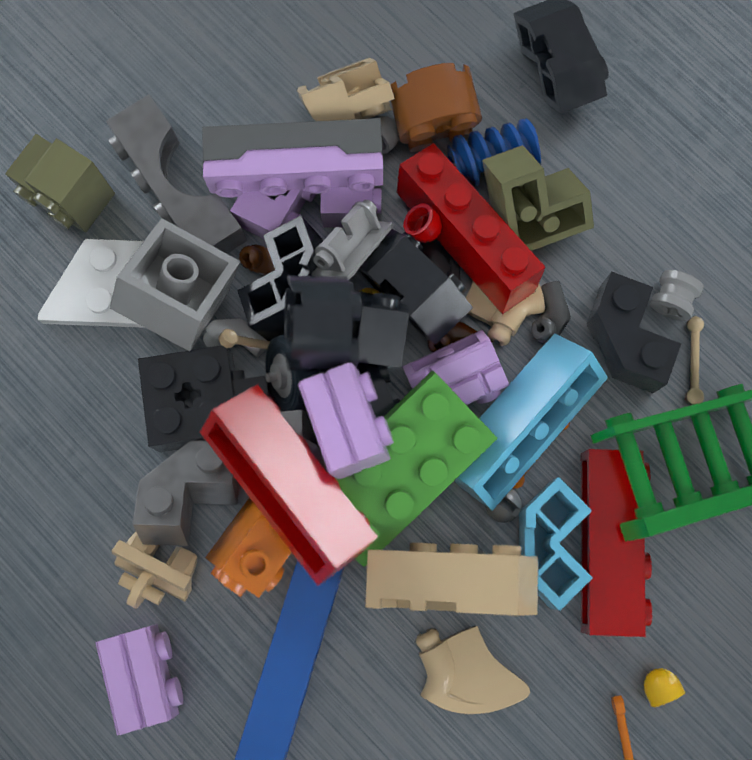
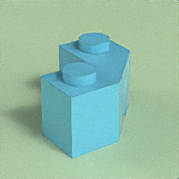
(541, 529)

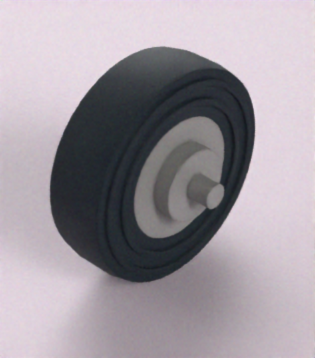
(284, 383)

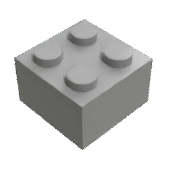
(174, 284)

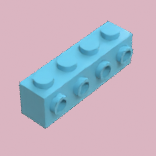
(531, 416)

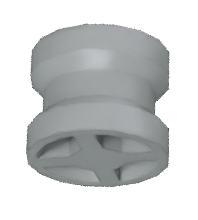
(676, 295)

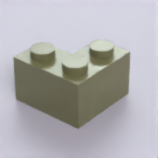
(60, 182)
(533, 204)

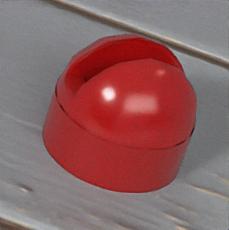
(423, 223)

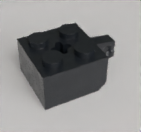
(170, 380)

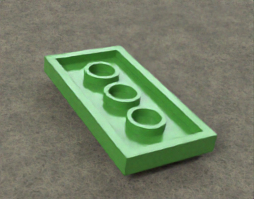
(432, 446)

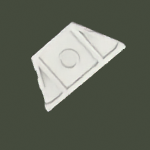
(88, 286)

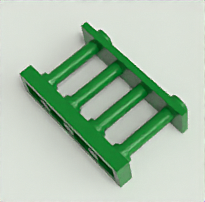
(688, 504)

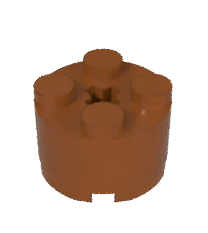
(435, 105)

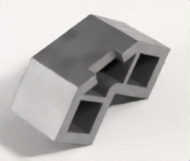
(171, 489)

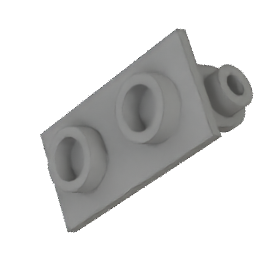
(345, 253)

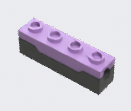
(293, 157)

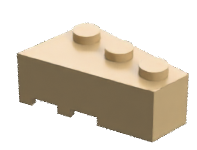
(454, 580)

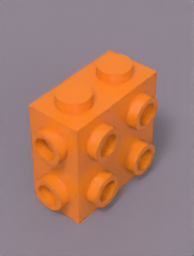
(249, 553)

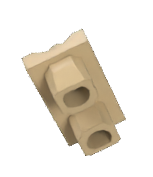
(139, 561)

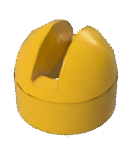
(662, 687)

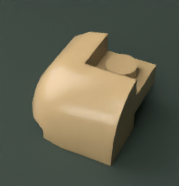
(348, 93)

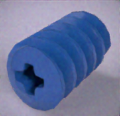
(469, 156)

